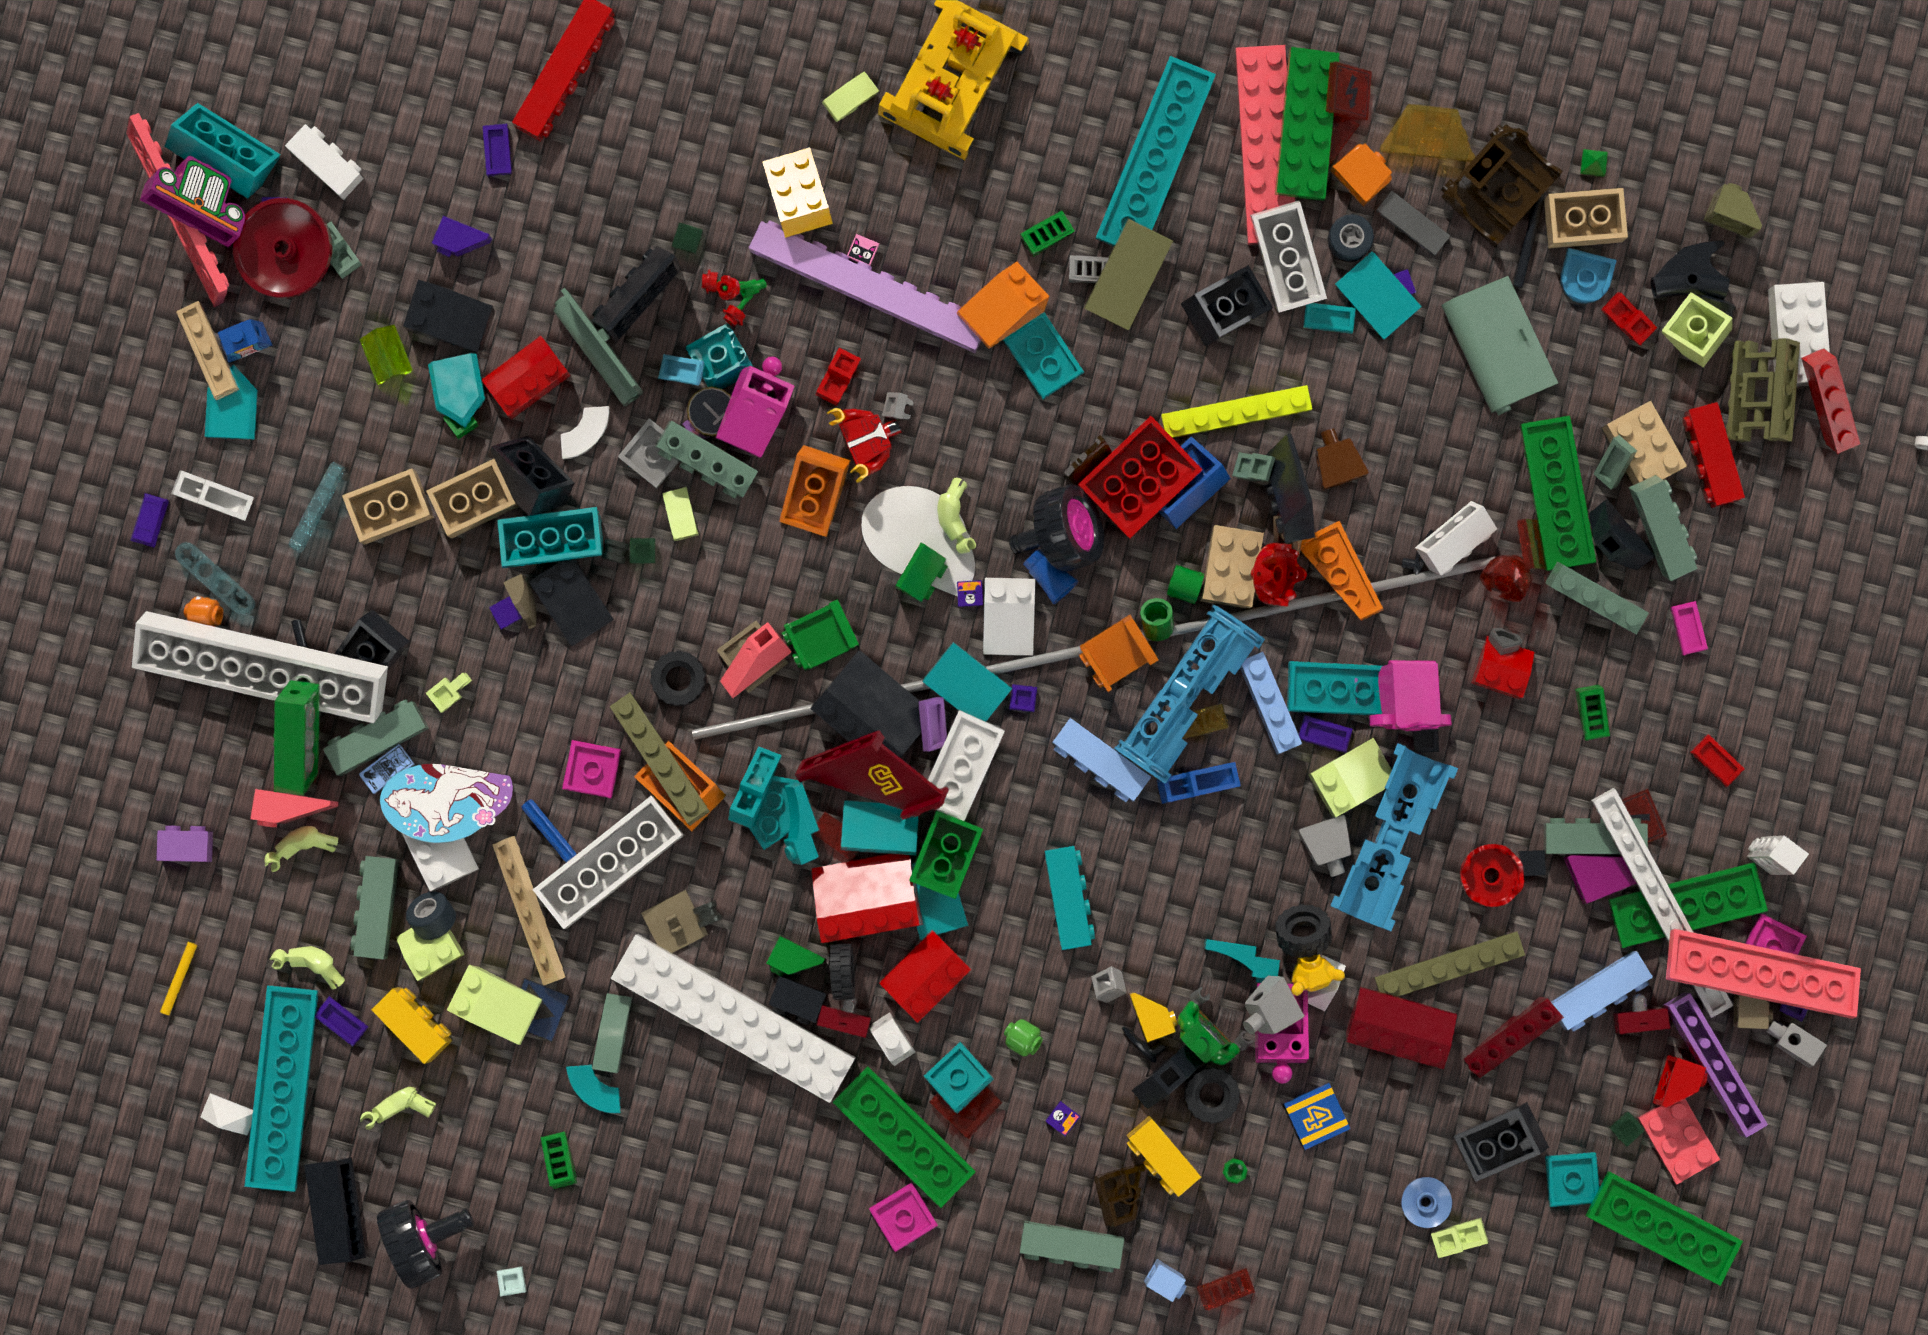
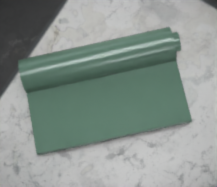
(1499, 344)
(596, 349)

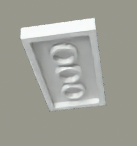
(964, 762)

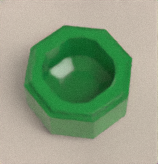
(1235, 1170)

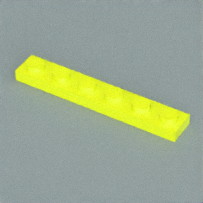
(1237, 412)

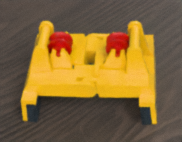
(935, 86)

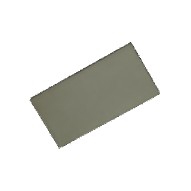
(1128, 274)

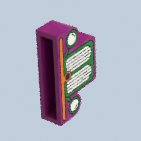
(196, 198)

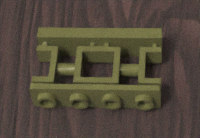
(1780, 394)

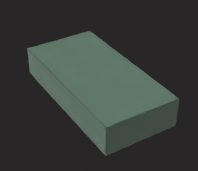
(1615, 462)

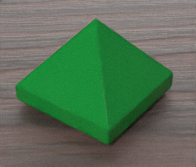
(1593, 163)

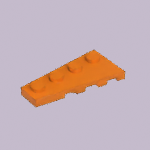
(1339, 565)

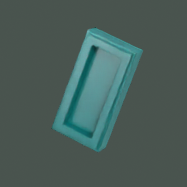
(1329, 318)

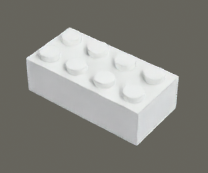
(1288, 256)
(1799, 315)

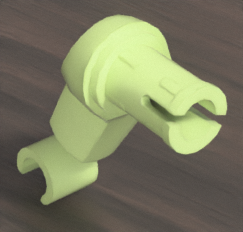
(948, 515)
(299, 839)
(310, 957)
(397, 1102)

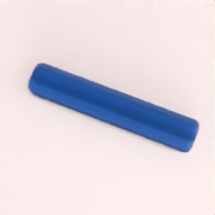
(548, 830)

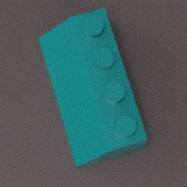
(222, 147)
(550, 537)

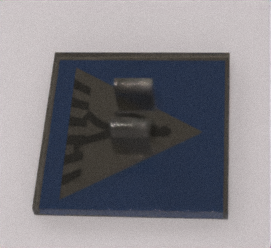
(549, 1012)

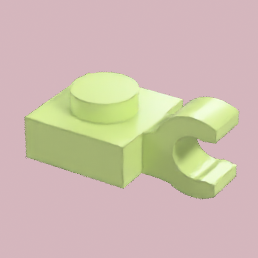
(446, 692)

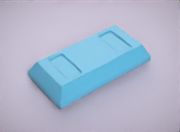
(681, 370)

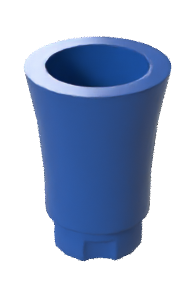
(1052, 581)

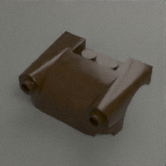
(1500, 184)

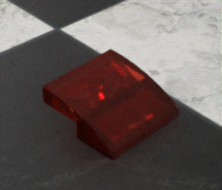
(972, 1115)

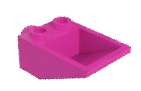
(750, 412)
(1283, 1043)

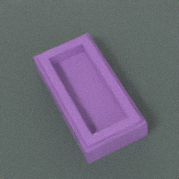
(933, 723)

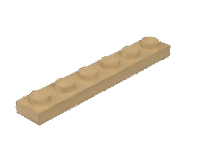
(529, 910)

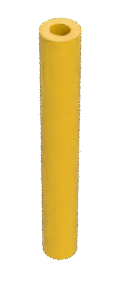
(178, 978)

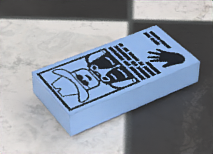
(385, 768)

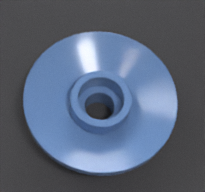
(1439, 1205)

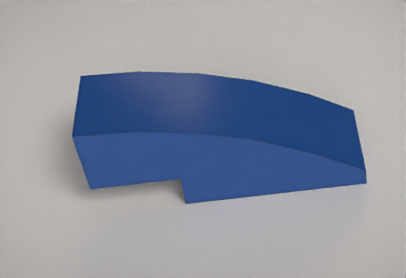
(1199, 782)

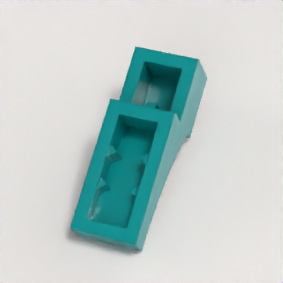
(754, 787)
(799, 843)
(1245, 954)

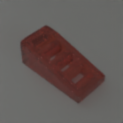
(1205, 1294)

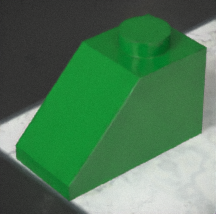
(790, 957)

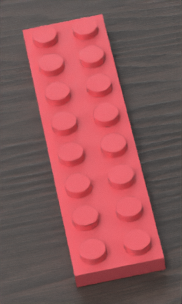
(1261, 104)
(191, 239)
(1763, 973)

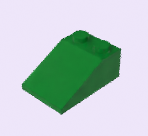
(946, 854)

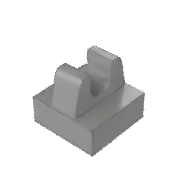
(895, 406)

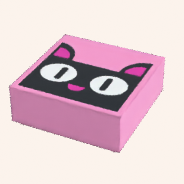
(863, 250)

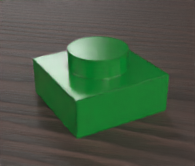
(458, 430)

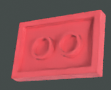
(1678, 1140)

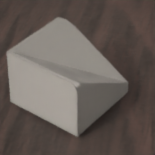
(1109, 984)

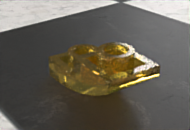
(1208, 720)

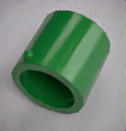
(1185, 584)
(1157, 619)

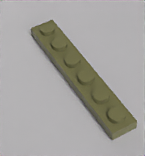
(659, 759)
(1450, 965)

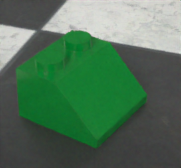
(921, 573)

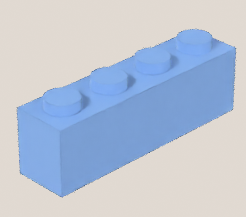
(1270, 703)
(1101, 760)
(1601, 990)

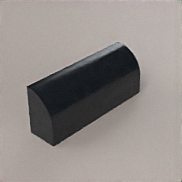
(335, 1211)

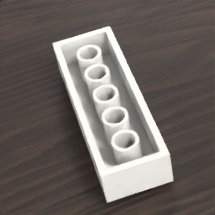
(608, 862)

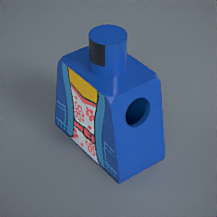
(243, 339)

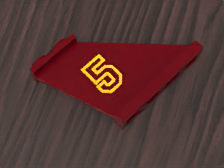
(874, 773)

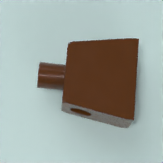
(1338, 461)

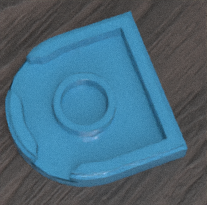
(1586, 275)

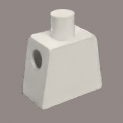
(891, 1039)

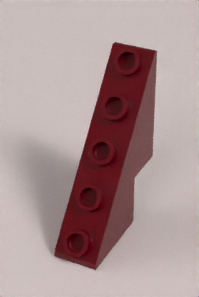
(1513, 1036)

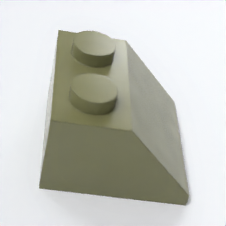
(1733, 211)

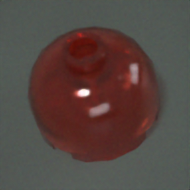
(1508, 576)

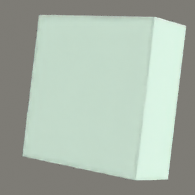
(511, 1281)

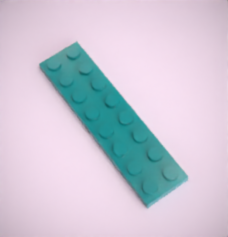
(1157, 148)
(281, 1088)

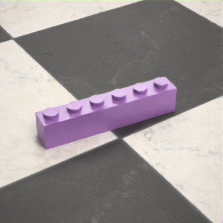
(1720, 1071)

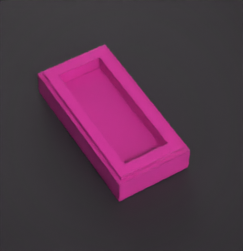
(1689, 628)

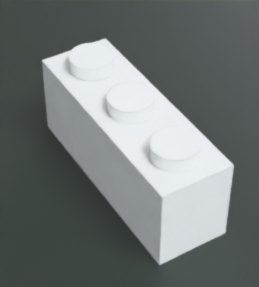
(325, 160)
(1456, 538)

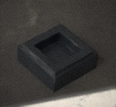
(1425, 741)
(1533, 862)

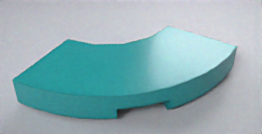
(592, 1090)

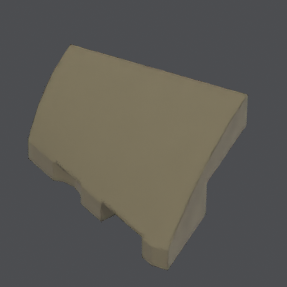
(522, 598)

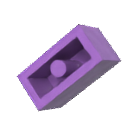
(184, 845)

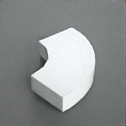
(587, 432)

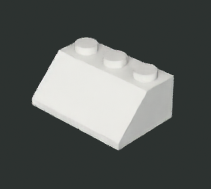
(441, 862)

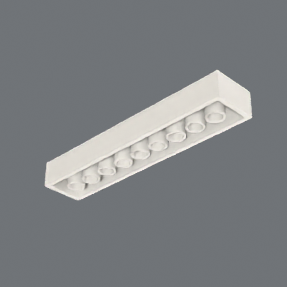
(256, 665)
(733, 1018)

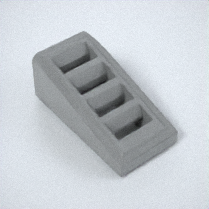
(1084, 260)

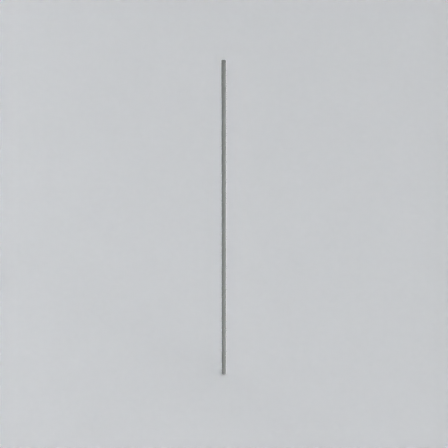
(1076, 651)

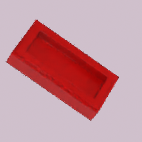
(1717, 760)

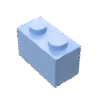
(1165, 1281)

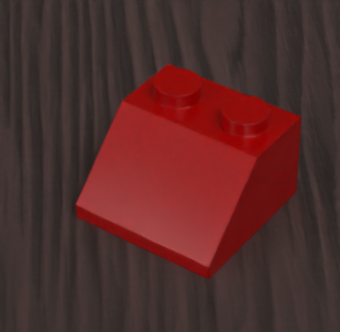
(1505, 672)
(1679, 1081)

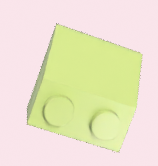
(1697, 329)
(428, 956)

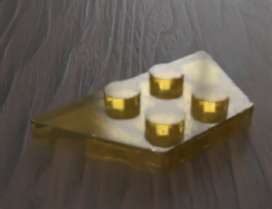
(1429, 133)

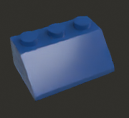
(1199, 489)

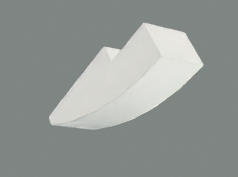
(212, 495)

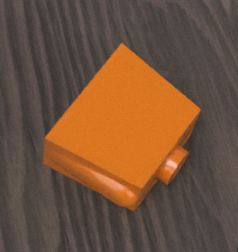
(1362, 173)

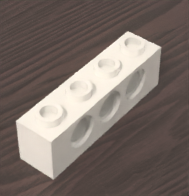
(1777, 855)

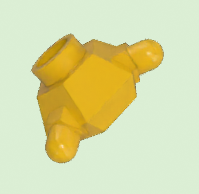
(1313, 974)

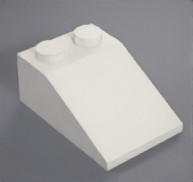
(1009, 616)

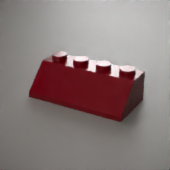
(1401, 1028)

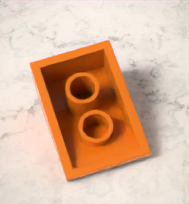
(1004, 305)
(814, 490)
(706, 788)

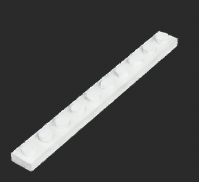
(1651, 882)

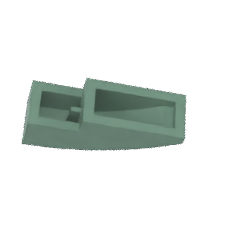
(612, 1033)

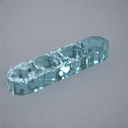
(316, 507)
(213, 580)

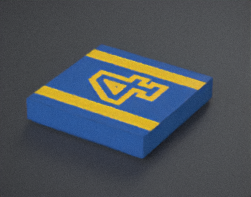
(1316, 1116)

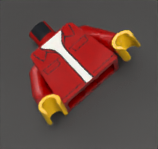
(865, 438)

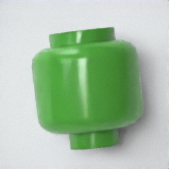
(1023, 1037)

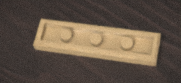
(207, 350)

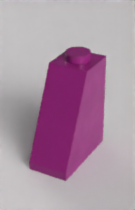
(1598, 875)

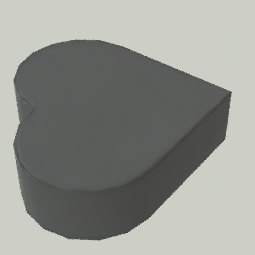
(1504, 641)

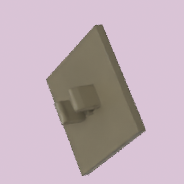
(674, 923)

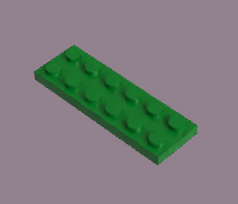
(1305, 126)
(1558, 492)
(1702, 899)
(904, 1136)
(1664, 1228)

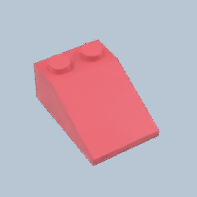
(277, 807)

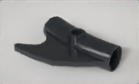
(1695, 264)

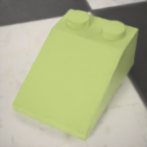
(1352, 778)
(494, 1004)

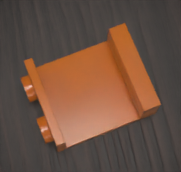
(1117, 652)

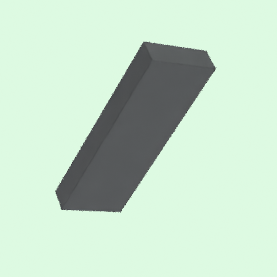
(1412, 223)

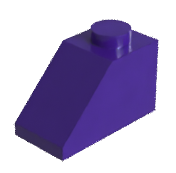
(458, 238)

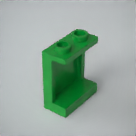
(820, 636)

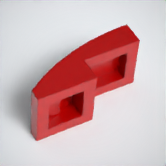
(1628, 318)
(838, 376)

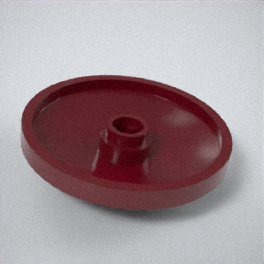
(283, 248)

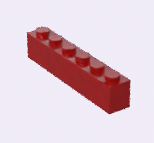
(563, 69)

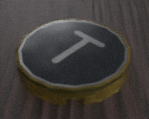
(707, 410)

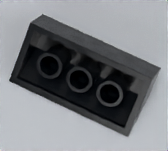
(1290, 493)

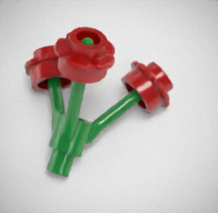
(730, 288)

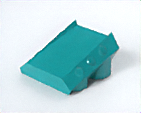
(721, 357)

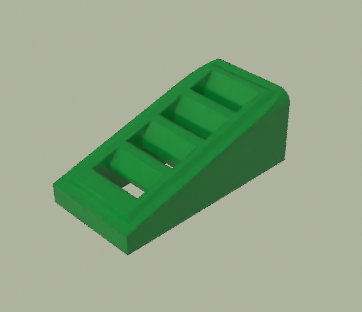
(1029, 243)
(1581, 693)
(567, 1158)

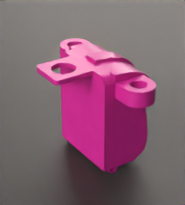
(1410, 697)

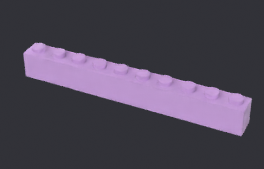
(863, 284)

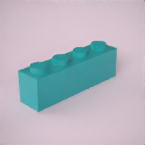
(1068, 897)

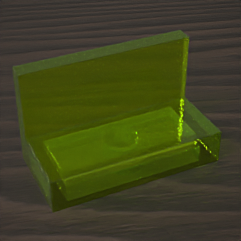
(385, 353)

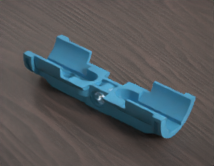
(1232, 646)
(1430, 781)

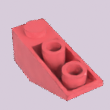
(754, 659)

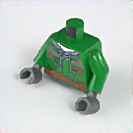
(1204, 1036)

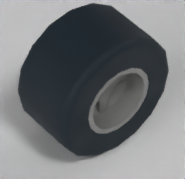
(1350, 228)
(431, 915)

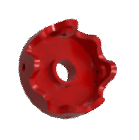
(1276, 574)
(1509, 880)

